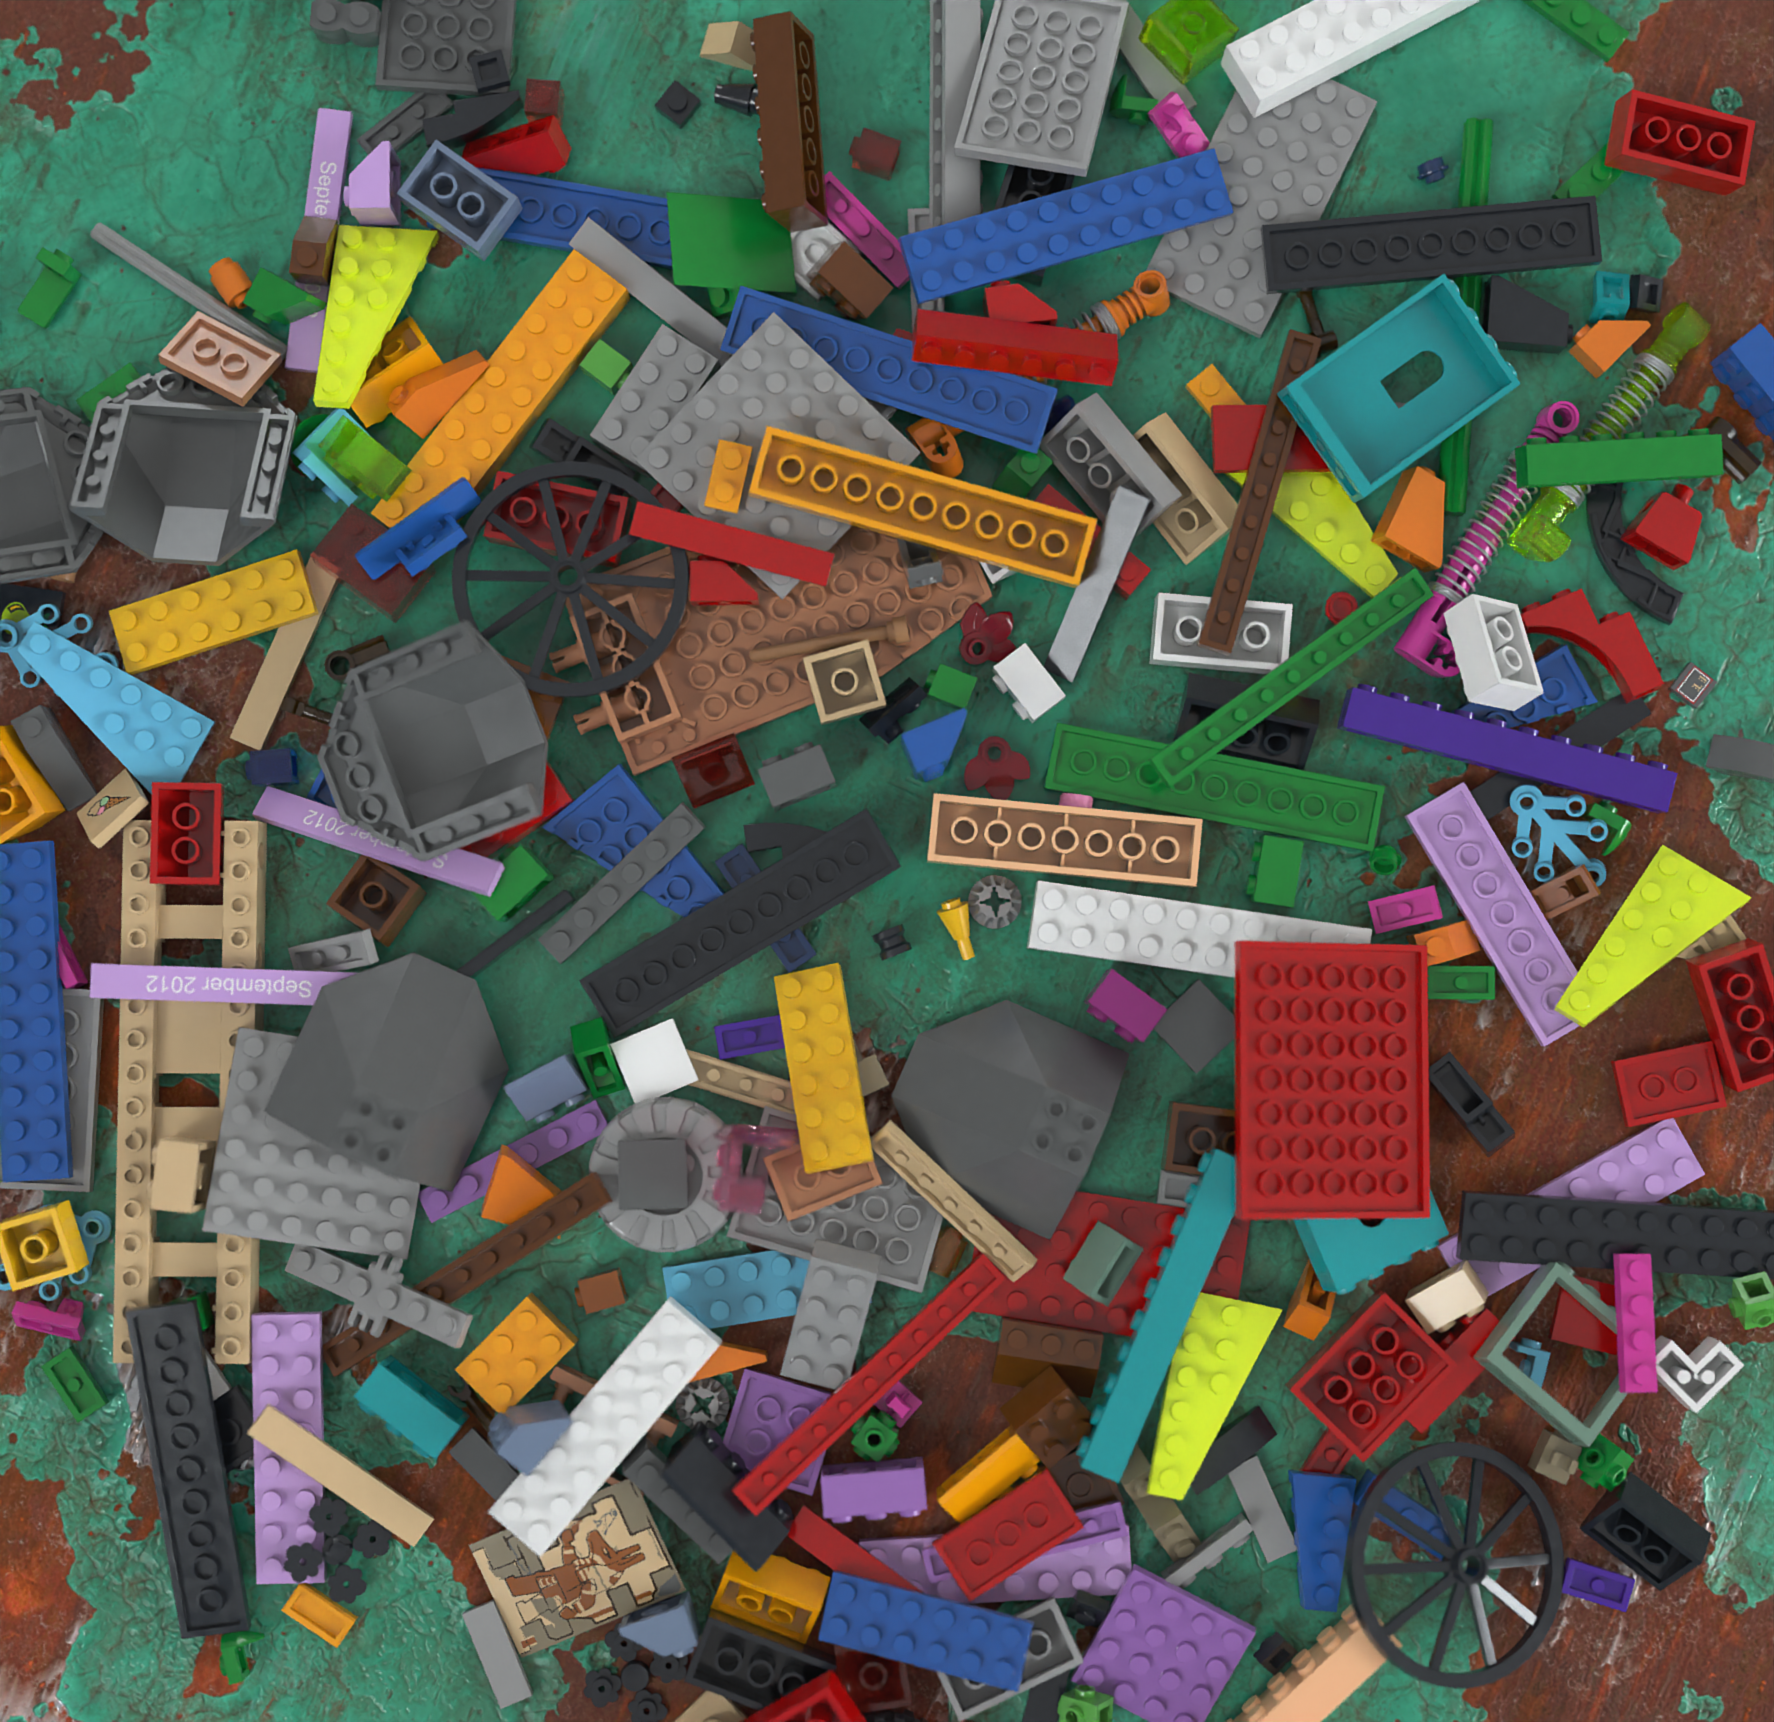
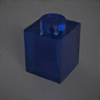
(272, 767)

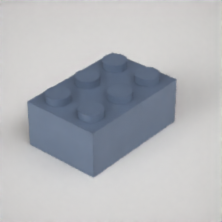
(460, 200)

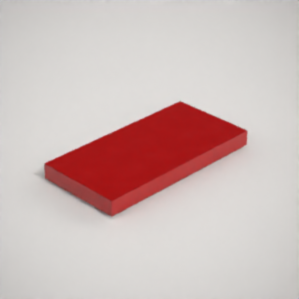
(1235, 436)
(1007, 1534)

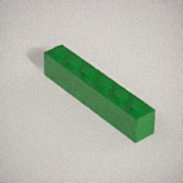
(1618, 460)

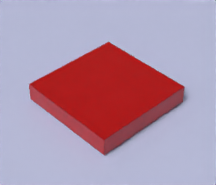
(1578, 1326)

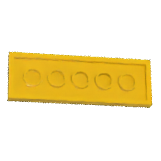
(213, 612)
(823, 1068)

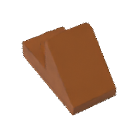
(1565, 891)

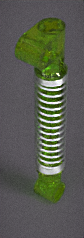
(1539, 532)

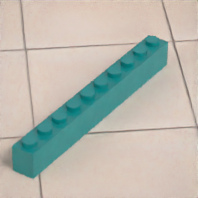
(1163, 1318)

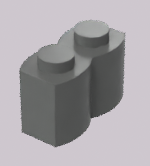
(343, 23)

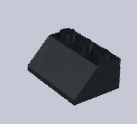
(1647, 1532)

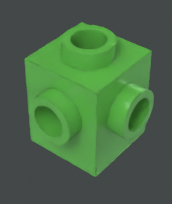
(1753, 1300)
(1085, 1705)

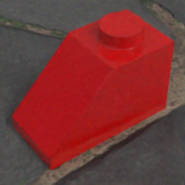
(718, 584)

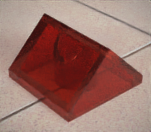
(713, 770)
(873, 1680)

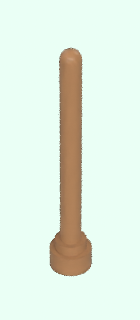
(894, 631)

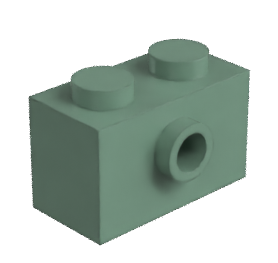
(1102, 1263)

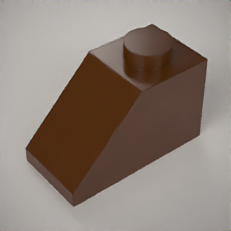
(313, 251)

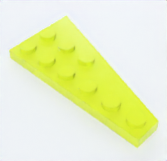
(365, 296)
(1332, 525)
(1656, 923)
(1203, 1384)

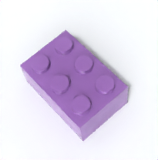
(873, 1489)

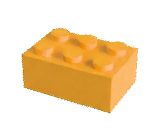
(516, 1354)

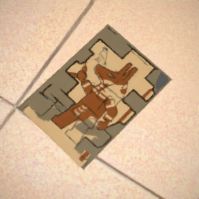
(591, 1574)

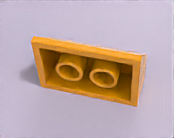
(402, 356)
(24, 792)
(987, 1475)
(775, 1597)

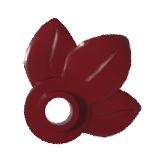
(987, 630)
(998, 773)

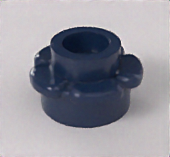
(1432, 170)

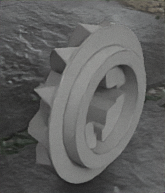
(1007, 911)
(704, 1388)

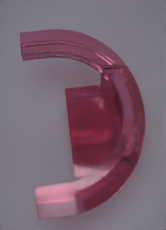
(740, 1190)

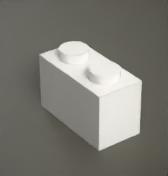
(1027, 684)

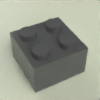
(796, 776)

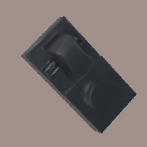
(900, 701)

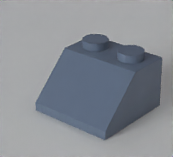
(548, 1087)
(528, 1432)
(664, 1626)

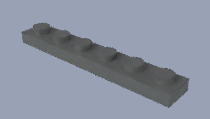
(622, 883)

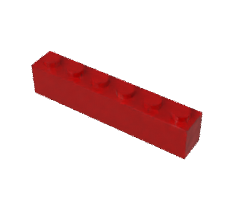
(1014, 347)

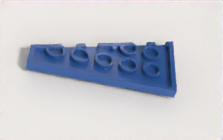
(613, 821)

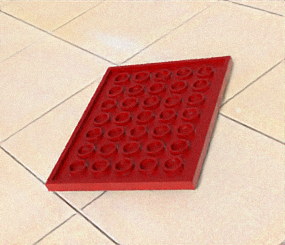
(1331, 1080)

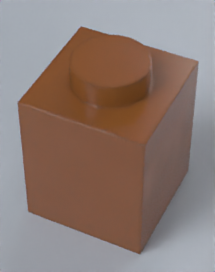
(601, 1291)

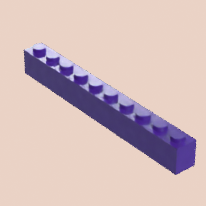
(1507, 750)

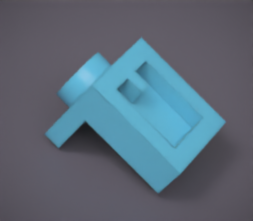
(1536, 1361)

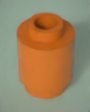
(230, 282)

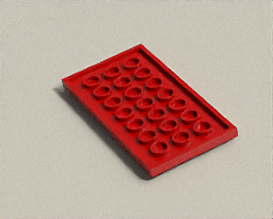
(1050, 1299)

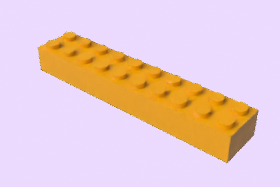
(514, 388)
(922, 507)

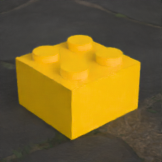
(41, 1245)

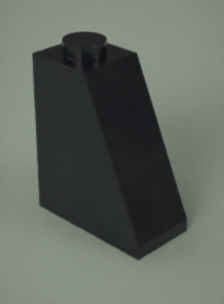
(1522, 319)

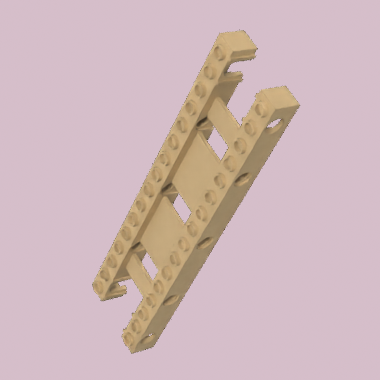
(183, 1039)

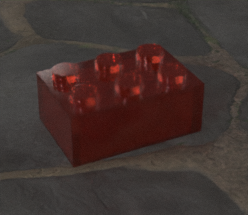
(336, 555)

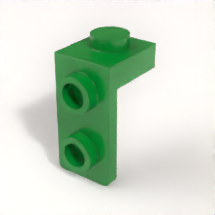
(50, 288)

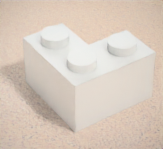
(1697, 1376)

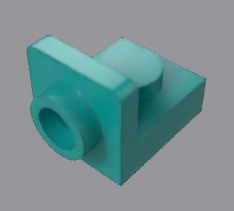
(1610, 296)

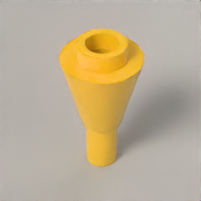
(956, 919)

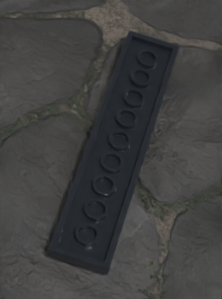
(1431, 244)
(740, 922)
(1592, 1230)
(188, 1468)

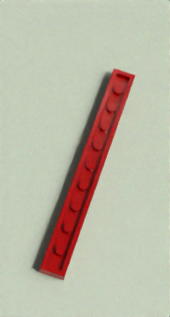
(868, 1384)

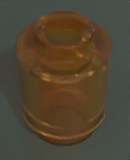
(947, 1252)

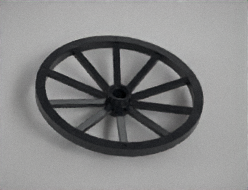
(542, 475)
(1452, 1565)

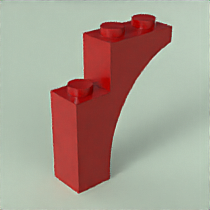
(1612, 642)

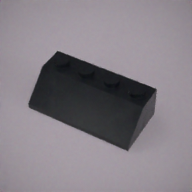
(1279, 739)
(704, 1476)

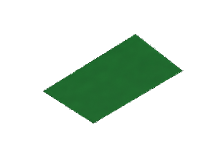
(728, 244)

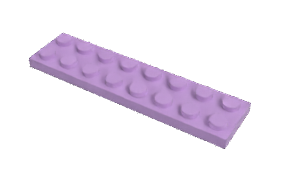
(1497, 908)
(1636, 1169)
(290, 1378)
(1091, 1568)

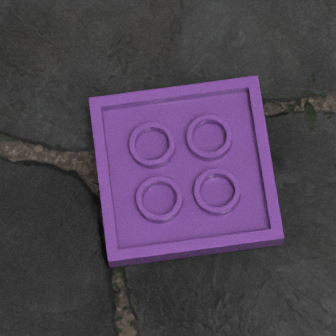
(765, 1414)

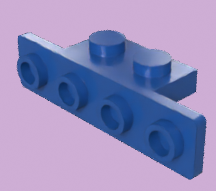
(422, 534)

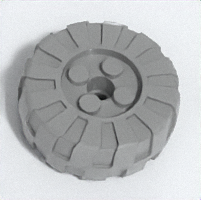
(664, 1228)

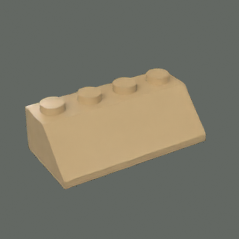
(1205, 507)

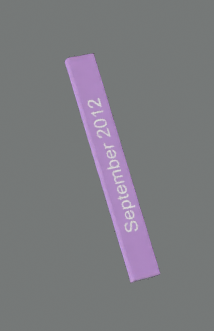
(322, 201)
(325, 824)
(209, 984)

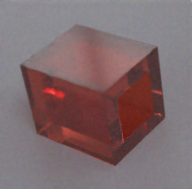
(544, 99)
(875, 153)

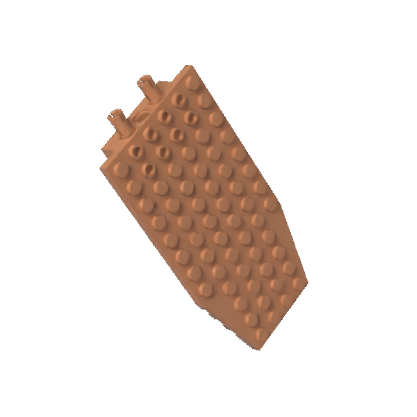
(706, 678)

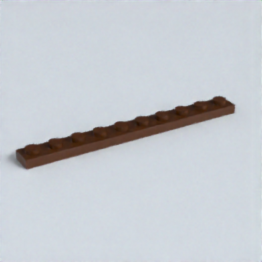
(1256, 500)
(479, 1266)

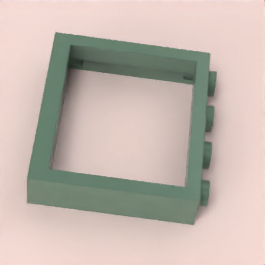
(1491, 1355)

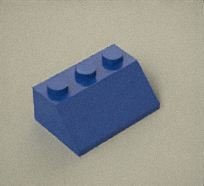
(932, 745)

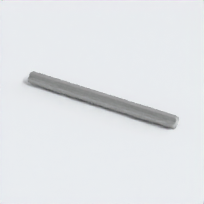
(183, 287)

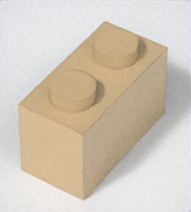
(1447, 1297)

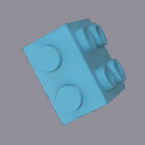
(314, 465)

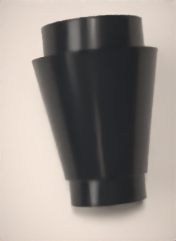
(737, 97)

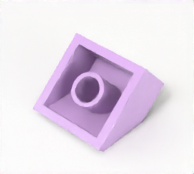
(374, 188)

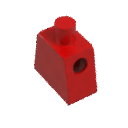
(1666, 527)

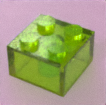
(1187, 36)
(363, 460)

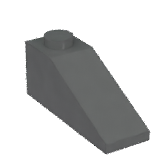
(54, 756)

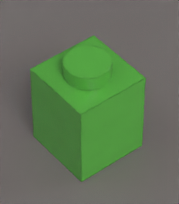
(606, 366)

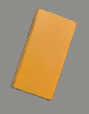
(319, 1614)

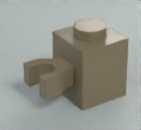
(871, 1074)
(1555, 1456)

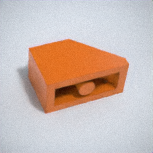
(1605, 342)
(1446, 942)
(1309, 1305)

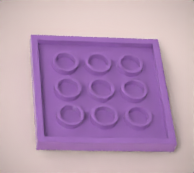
(1163, 1651)

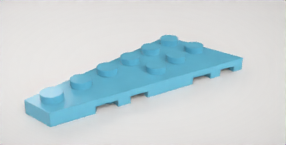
(134, 720)

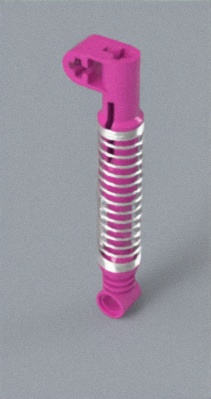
(1473, 555)

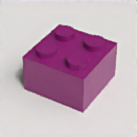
(1124, 1006)

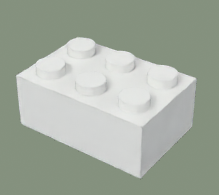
(1493, 652)

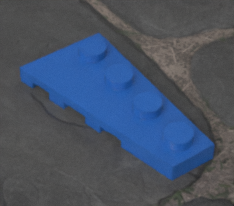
(1562, 687)
(1322, 1524)

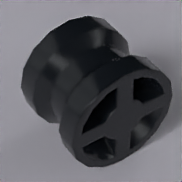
(892, 942)

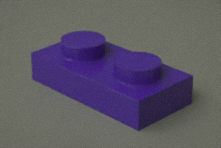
(749, 1037)
(1597, 1584)

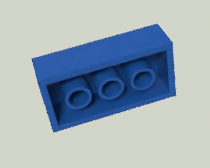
(1750, 374)

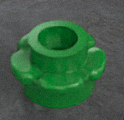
(1384, 860)

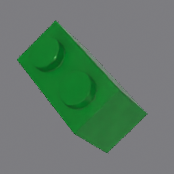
(1275, 871)

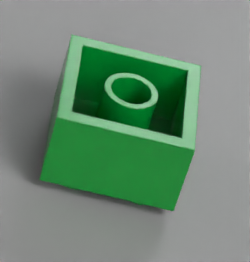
(518, 883)

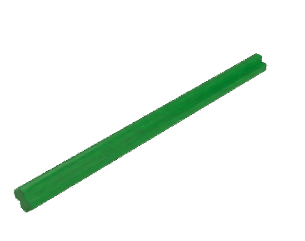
(1472, 192)

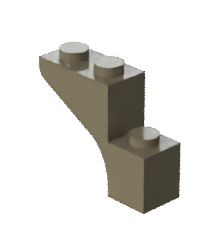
(1158, 1511)

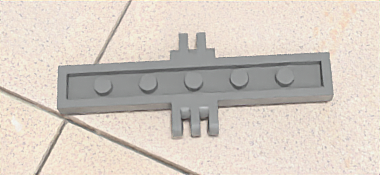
(379, 1294)

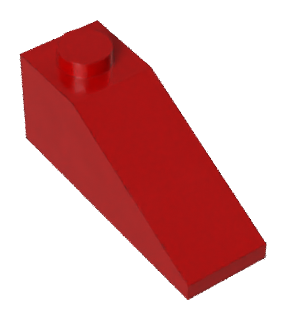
(522, 149)

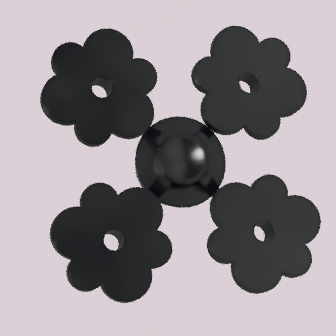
(337, 1550)
(635, 1677)

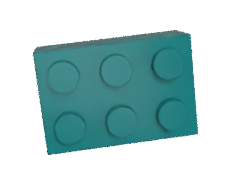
(411, 1407)

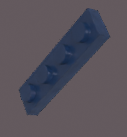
(791, 949)

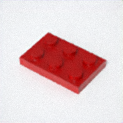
(1668, 1083)

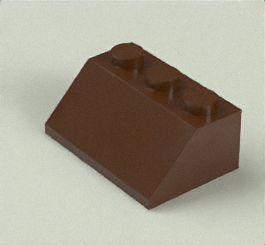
(1031, 1347)

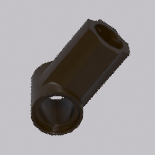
(1737, 459)
(356, 656)

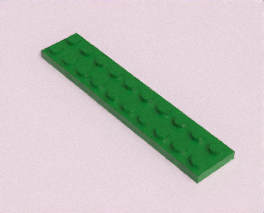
(1218, 790)

